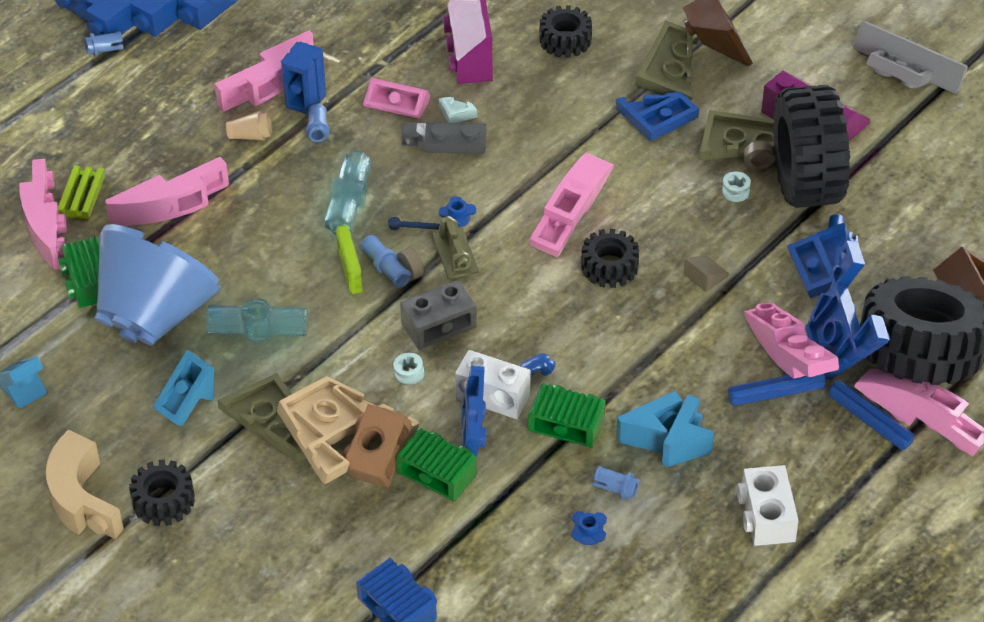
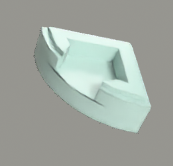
(457, 111)

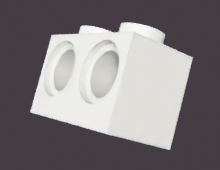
(504, 383)
(768, 505)

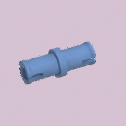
(385, 261)

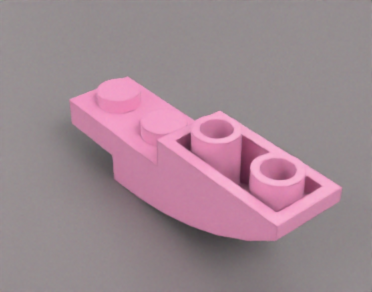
(260, 80)
(162, 200)
(569, 203)
(43, 214)
(786, 342)
(930, 403)

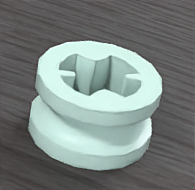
(736, 186)
(412, 376)

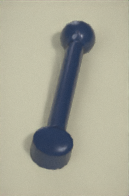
(395, 223)

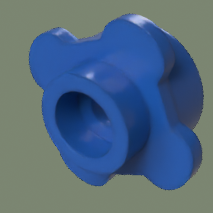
(458, 210)
(589, 535)

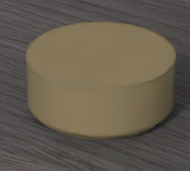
(759, 155)
(410, 260)

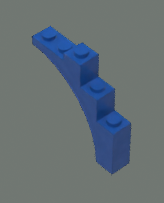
(146, 15)

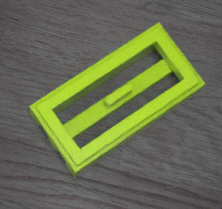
(85, 176)
(349, 259)

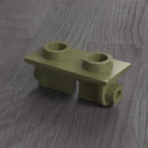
(454, 249)

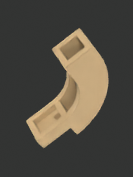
(66, 472)

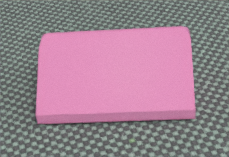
(396, 98)

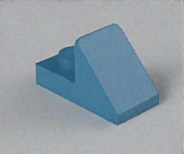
(22, 382)
(187, 384)
(647, 425)
(687, 437)

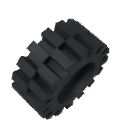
(565, 42)
(610, 271)
(159, 477)

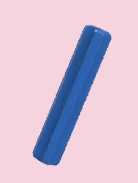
(773, 388)
(871, 415)

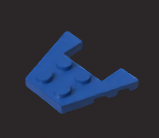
(835, 320)

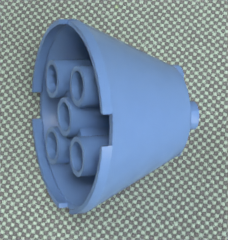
(147, 285)

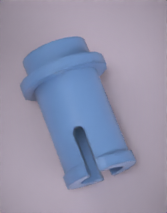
(103, 43)
(317, 127)
(616, 482)

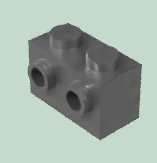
(438, 314)

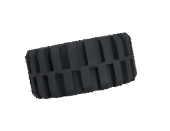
(811, 146)
(930, 327)

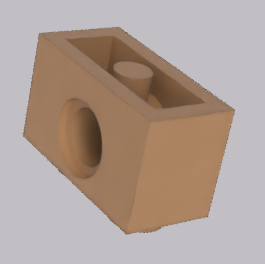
(379, 464)

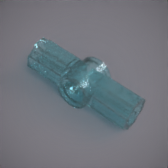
(348, 191)
(257, 320)

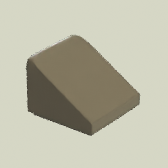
(704, 272)

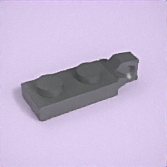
(446, 137)

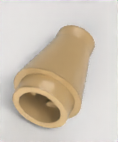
(250, 127)

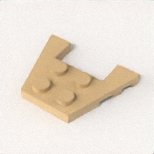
(322, 417)

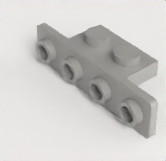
(907, 60)

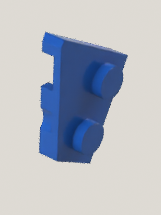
(658, 113)
(817, 256)
(473, 411)

